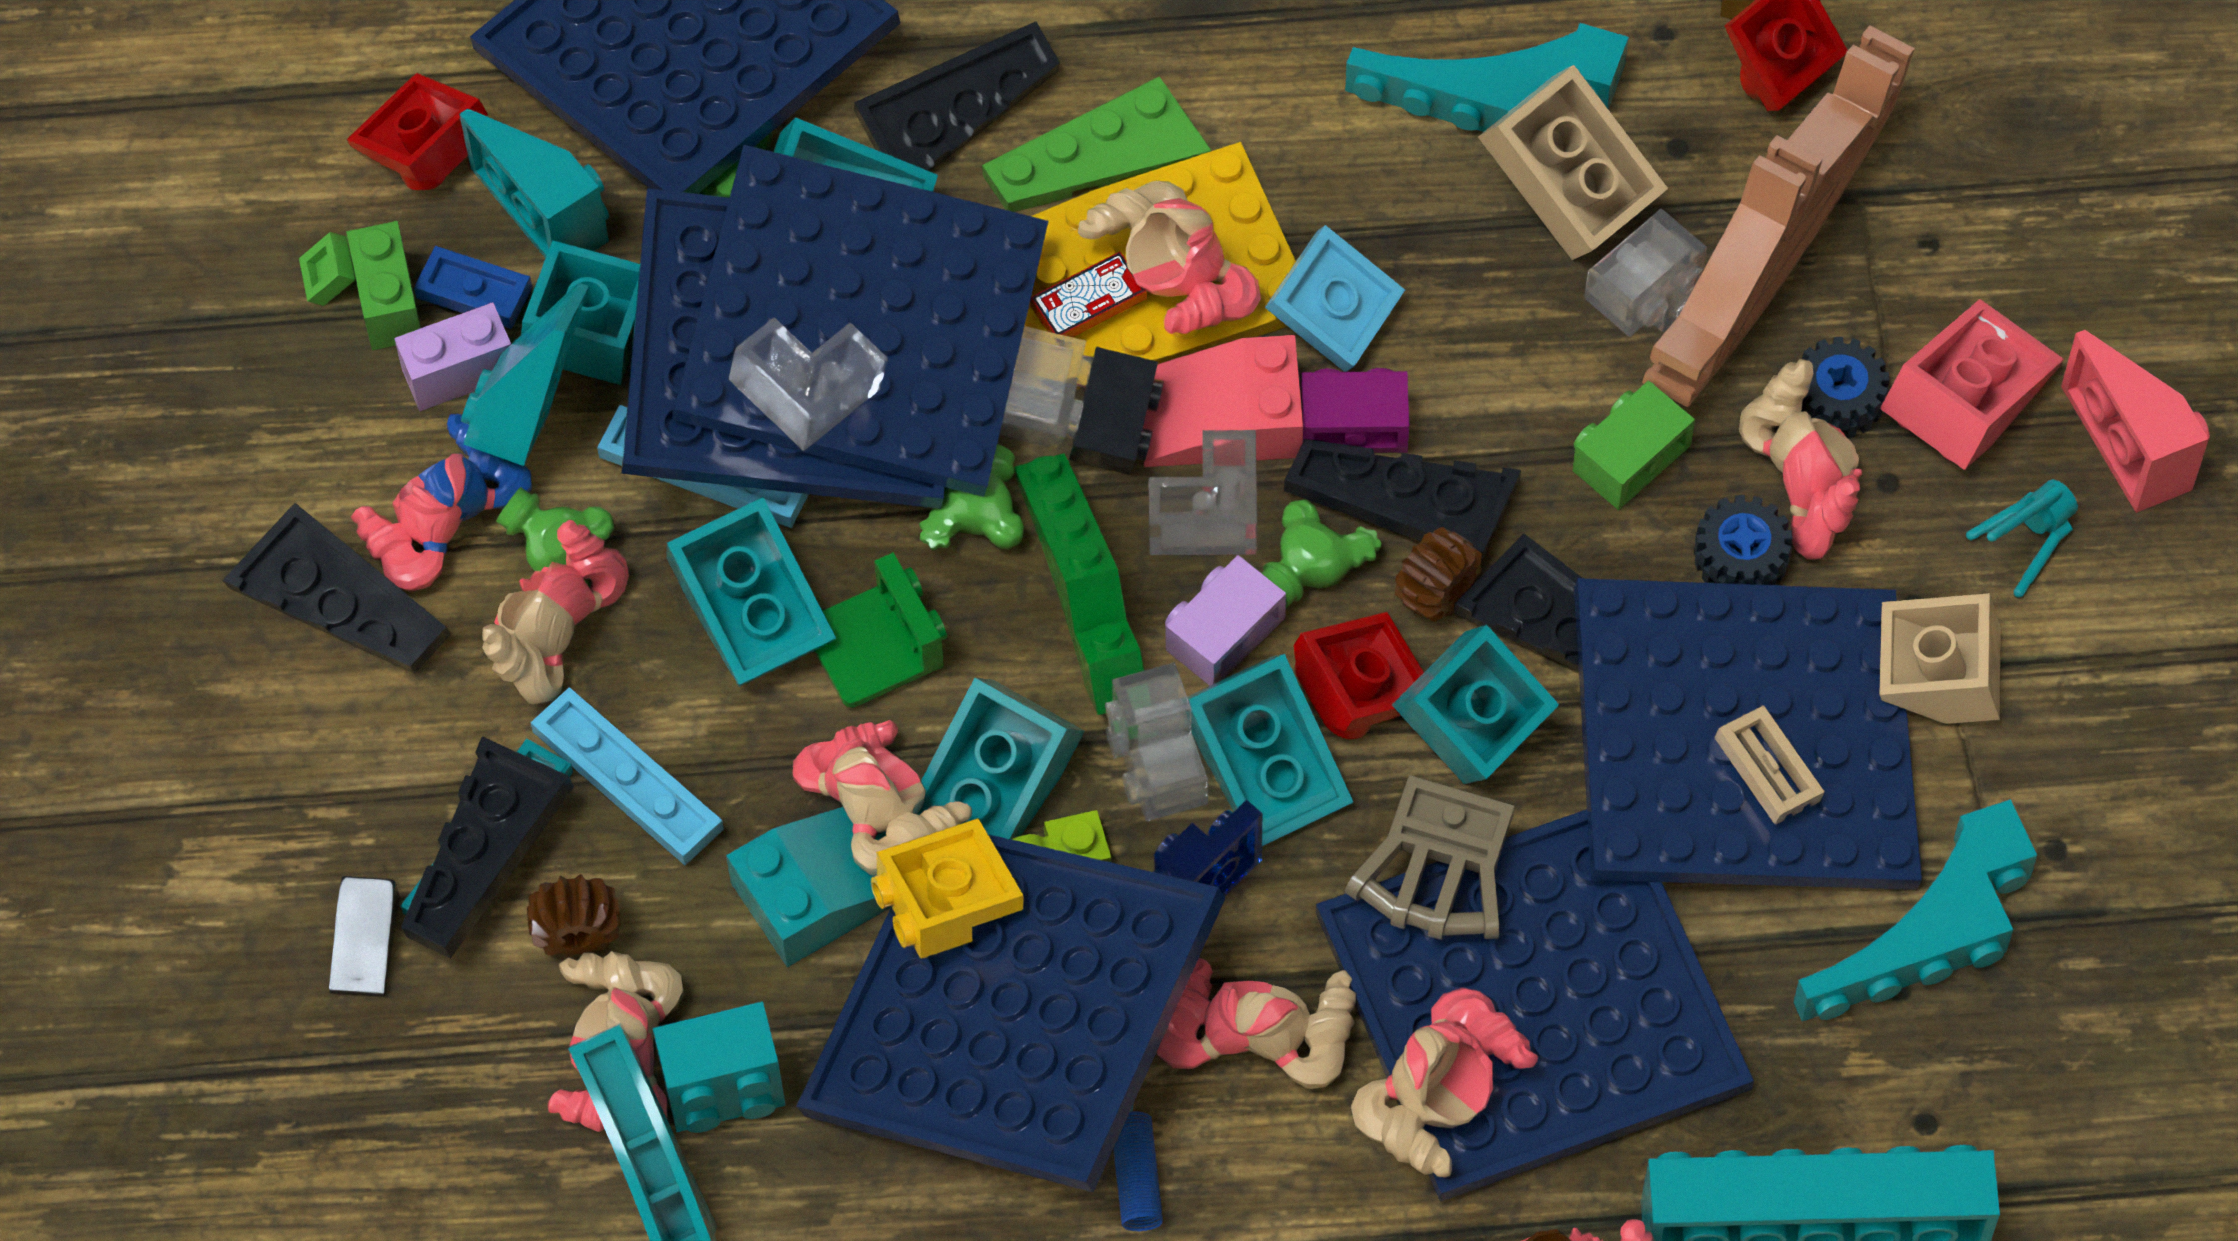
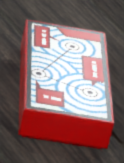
(1088, 297)

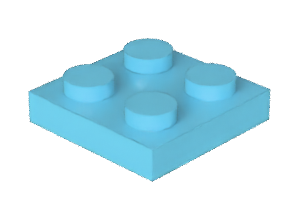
(1335, 298)

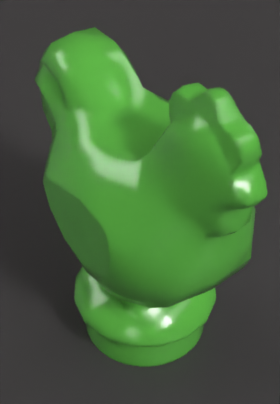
(977, 514)
(541, 527)
(1315, 553)

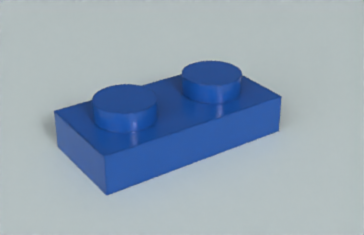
(469, 283)

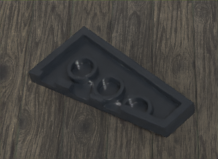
(953, 102)
(1404, 491)
(329, 586)
(1527, 600)
(492, 830)

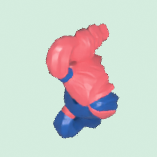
(433, 509)

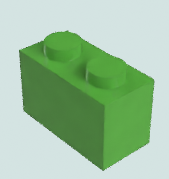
(383, 283)
(1632, 444)

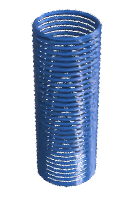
(1135, 1198)

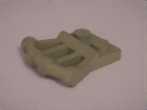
(1448, 828)

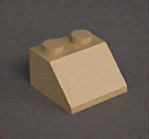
(1942, 657)

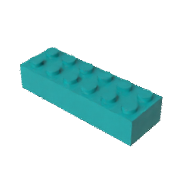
(1823, 1196)

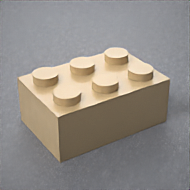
(1573, 162)

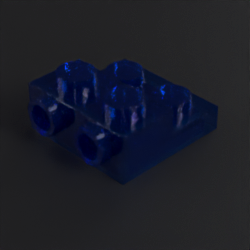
(1215, 859)

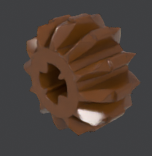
(1437, 574)
(573, 916)

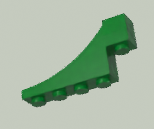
(1082, 575)

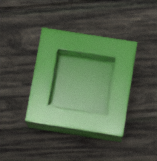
(327, 268)

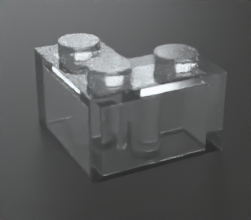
(1647, 275)
(1044, 388)
(805, 389)
(1211, 511)
(1155, 737)

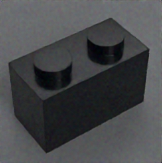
(1115, 411)

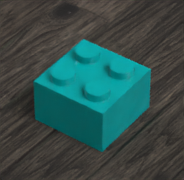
(607, 319)
(1475, 704)
(720, 1068)

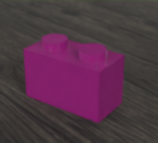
(1357, 408)

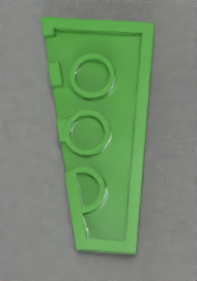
(1097, 149)

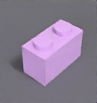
(451, 354)
(1224, 620)

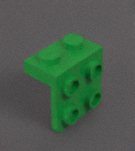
(882, 637)

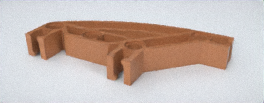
(1780, 216)

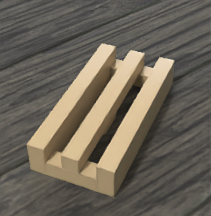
(1811, 791)

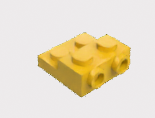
(944, 887)

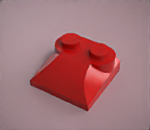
(1783, 48)
(418, 132)
(1355, 672)

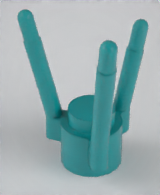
(2041, 511)

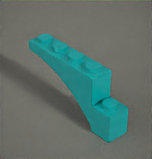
(1484, 89)
(1946, 930)
(642, 1139)

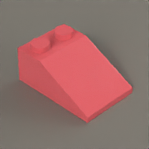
(1969, 384)
(1228, 388)
(2136, 422)

